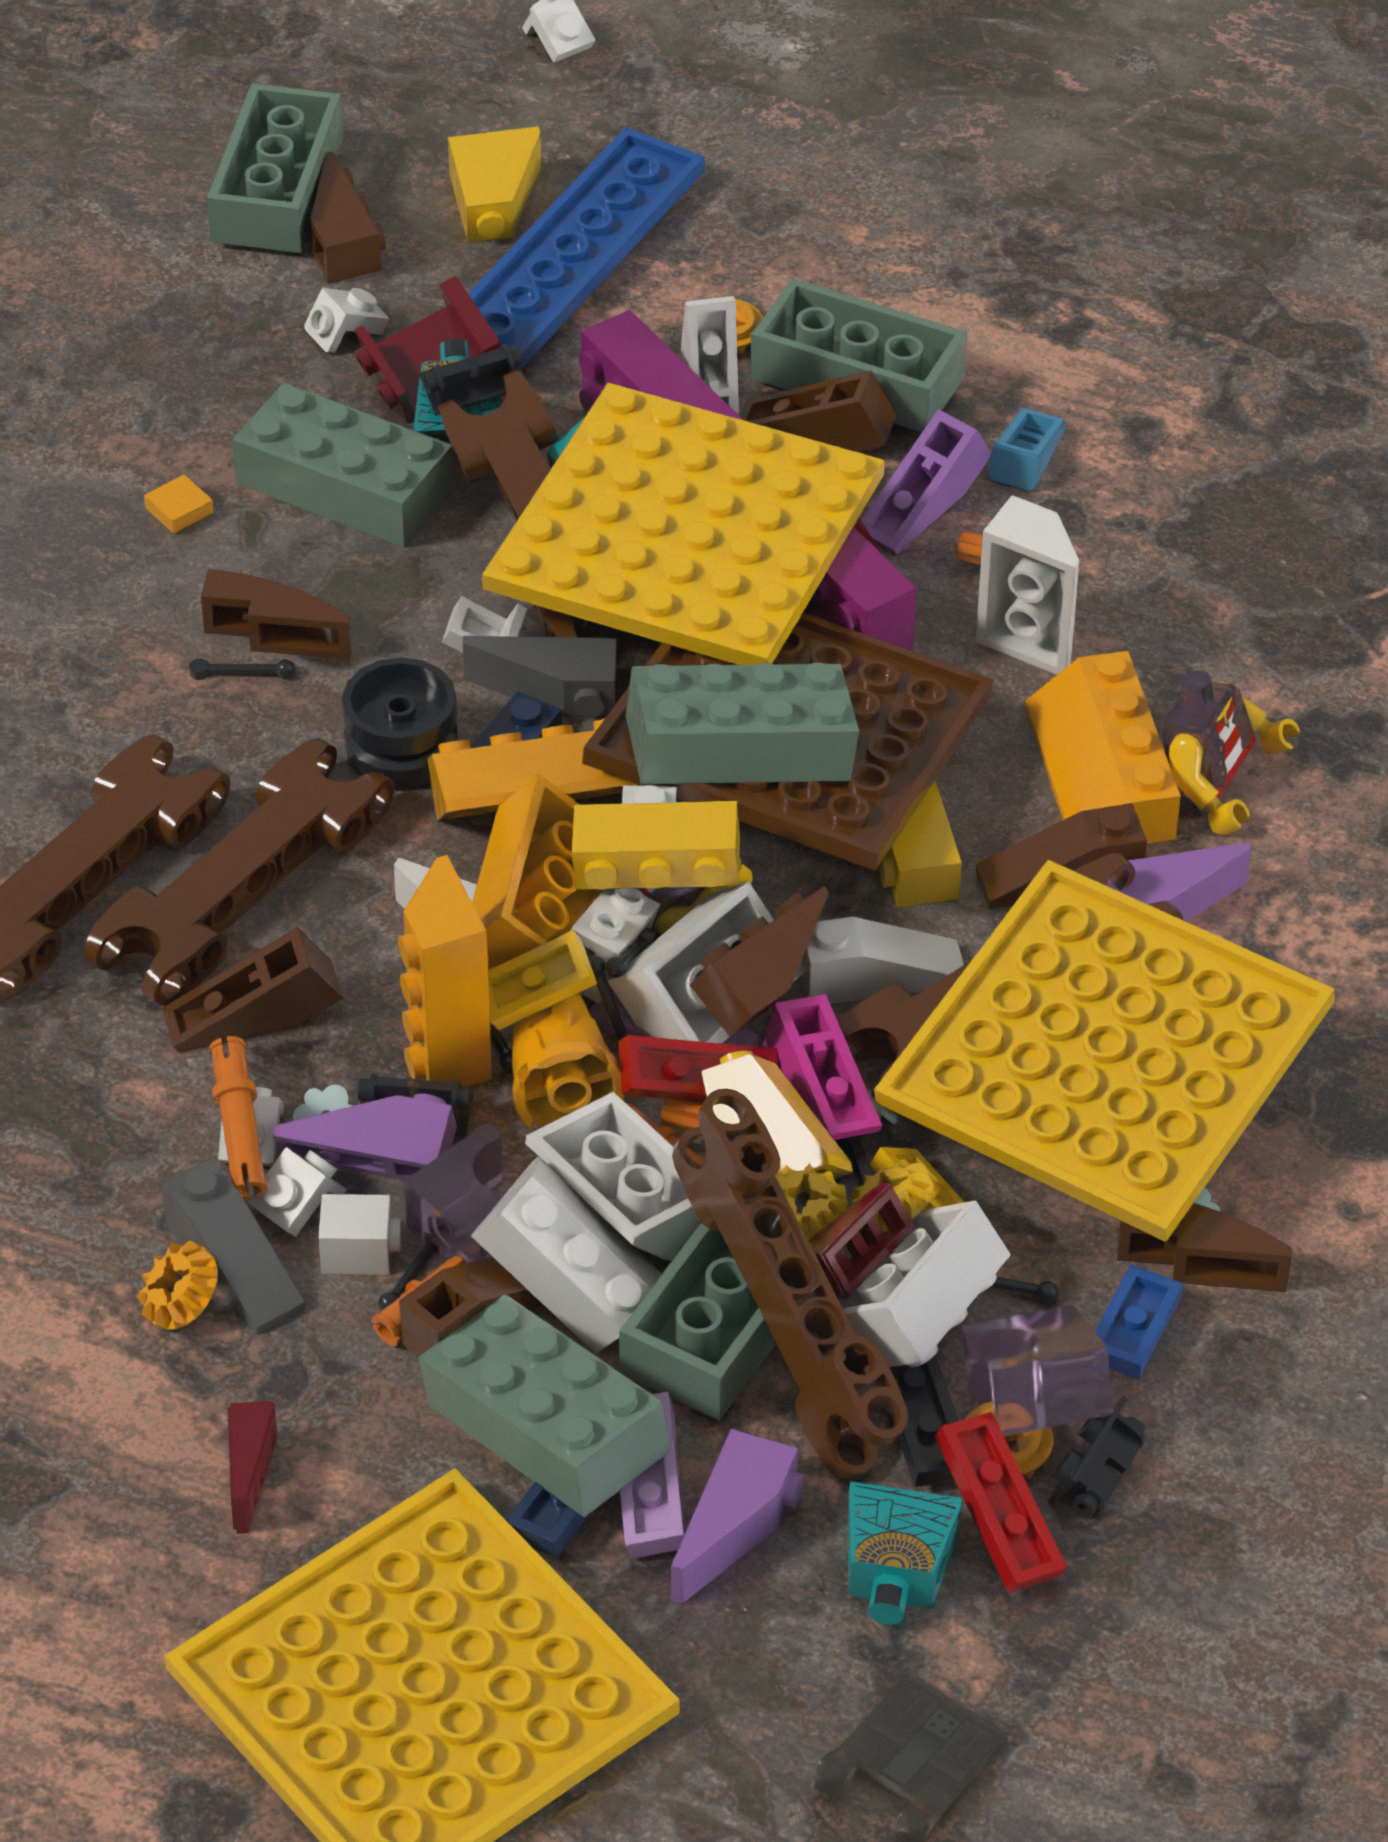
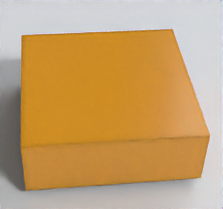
(178, 504)

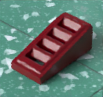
(848, 1274)
(251, 1447)

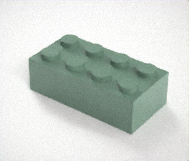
(274, 167)
(831, 335)
(343, 464)
(741, 723)
(697, 1329)
(545, 1404)

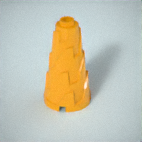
(560, 1063)

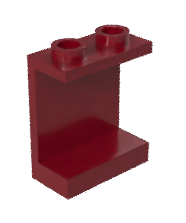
(400, 356)

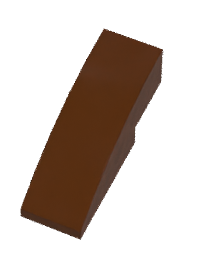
(274, 616)
(1212, 1251)

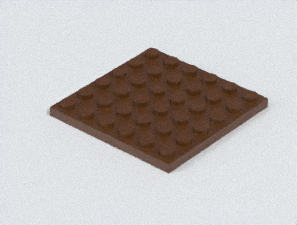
(908, 724)

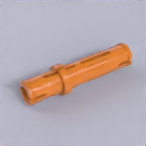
(235, 1098)

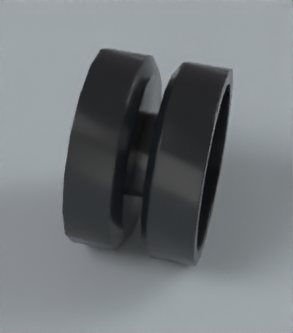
(398, 718)

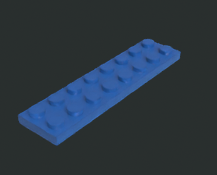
(583, 238)

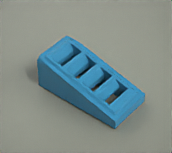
(1025, 449)

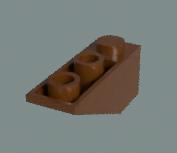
(341, 226)
(760, 970)
(453, 1299)

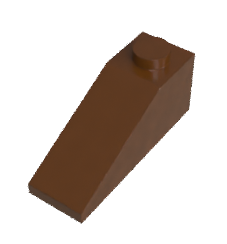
(839, 412)
(1067, 843)
(257, 995)

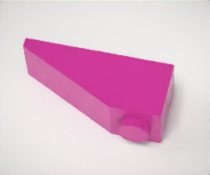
(821, 1066)

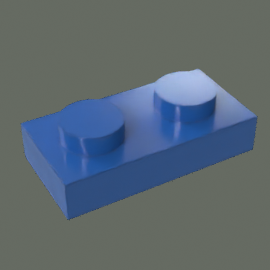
(1137, 1319)

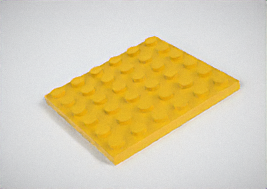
(684, 526)
(1105, 1049)
(422, 1679)

